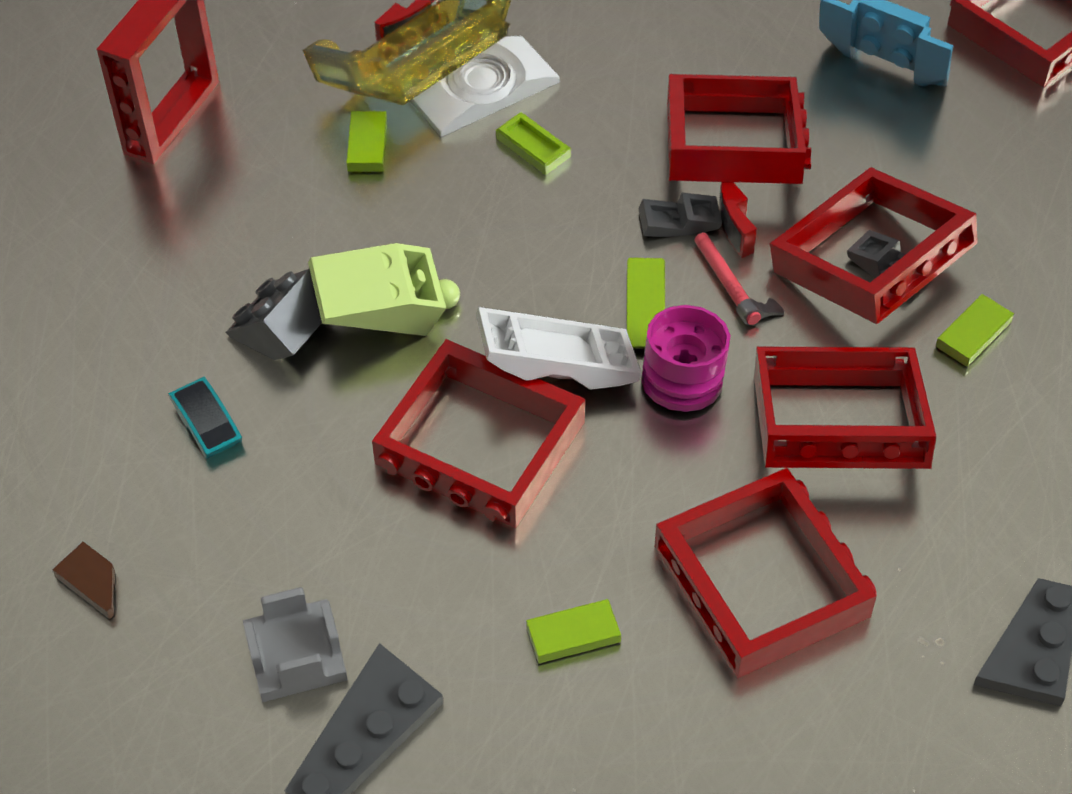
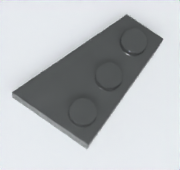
(1035, 648)

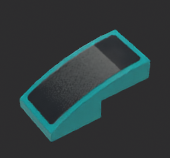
(205, 417)

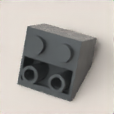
(279, 317)

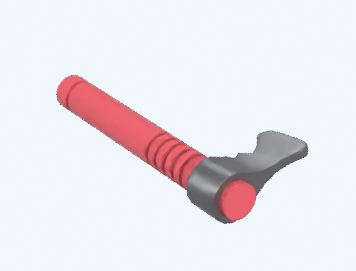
(748, 309)

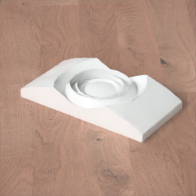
(485, 85)
(558, 349)

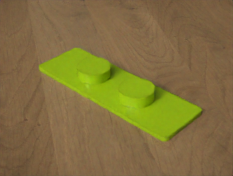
(644, 296)

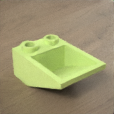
(382, 289)

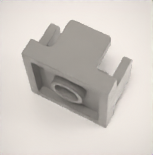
(294, 645)

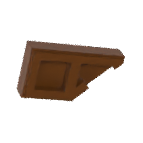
(89, 577)

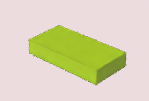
(367, 141)
(533, 143)
(974, 330)
(573, 631)

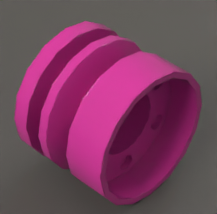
(685, 358)

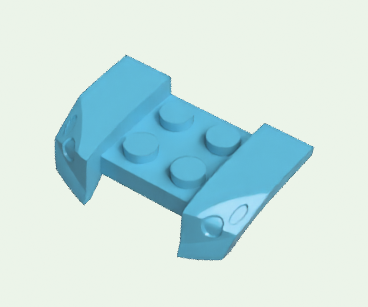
(888, 33)

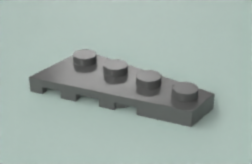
(367, 727)

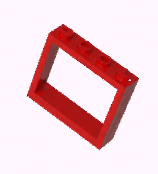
(1008, 44)
(140, 131)
(729, 163)
(879, 298)
(844, 444)
(462, 488)
(740, 652)

